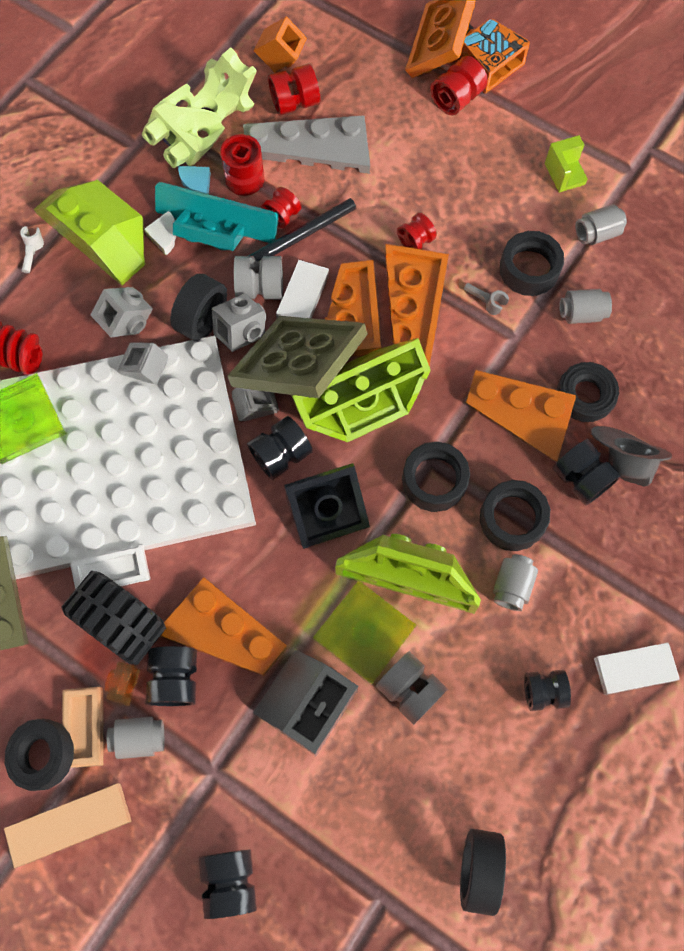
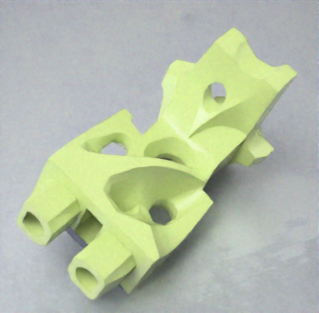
(204, 112)

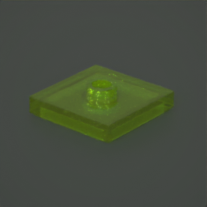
(26, 418)
(364, 632)

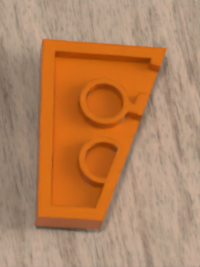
(356, 301)
(223, 630)

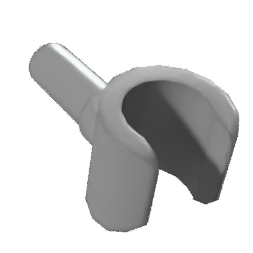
(491, 307)

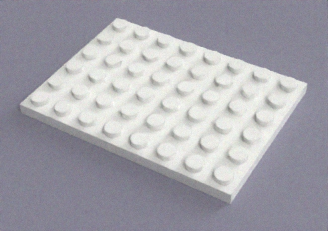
(133, 466)

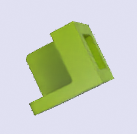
(564, 163)

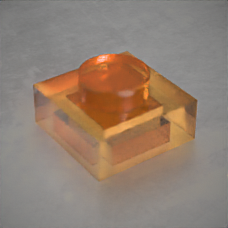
(121, 683)

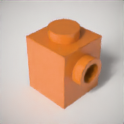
(280, 44)

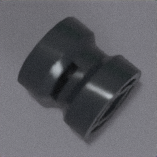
(547, 690)

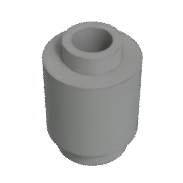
(601, 224)
(585, 306)
(515, 582)
(136, 737)

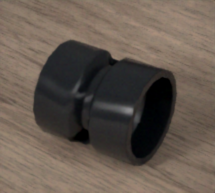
(283, 445)
(586, 472)
(171, 676)
(227, 884)

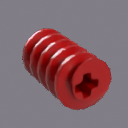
(19, 350)

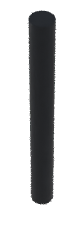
(305, 230)

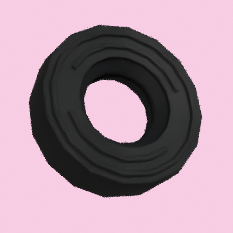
(602, 379)
(18, 750)

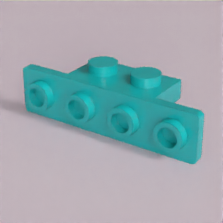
(213, 218)

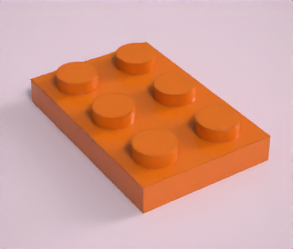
(439, 35)

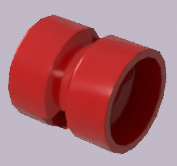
(459, 85)
(304, 87)
(242, 164)

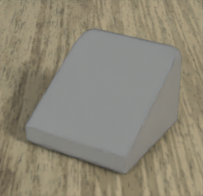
(143, 362)
(253, 403)

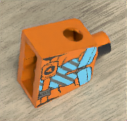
(496, 49)

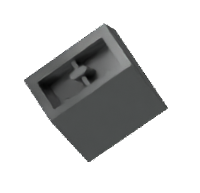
(306, 701)

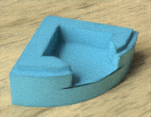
(195, 178)

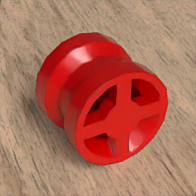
(284, 204)
(417, 232)

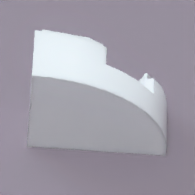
(161, 233)

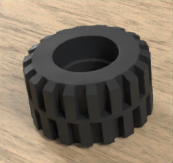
(114, 617)

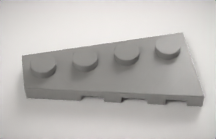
(325, 141)

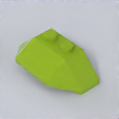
(98, 226)
(367, 392)
(411, 570)

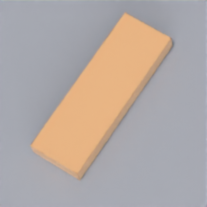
(67, 825)

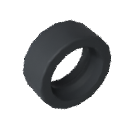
(535, 242)
(194, 304)
(442, 452)
(526, 492)
(483, 872)

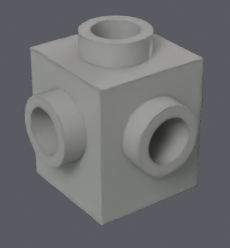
(121, 311)
(238, 322)

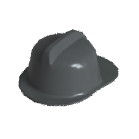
(630, 456)

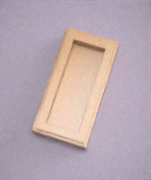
(84, 721)

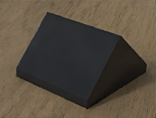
(327, 505)

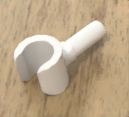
(32, 244)

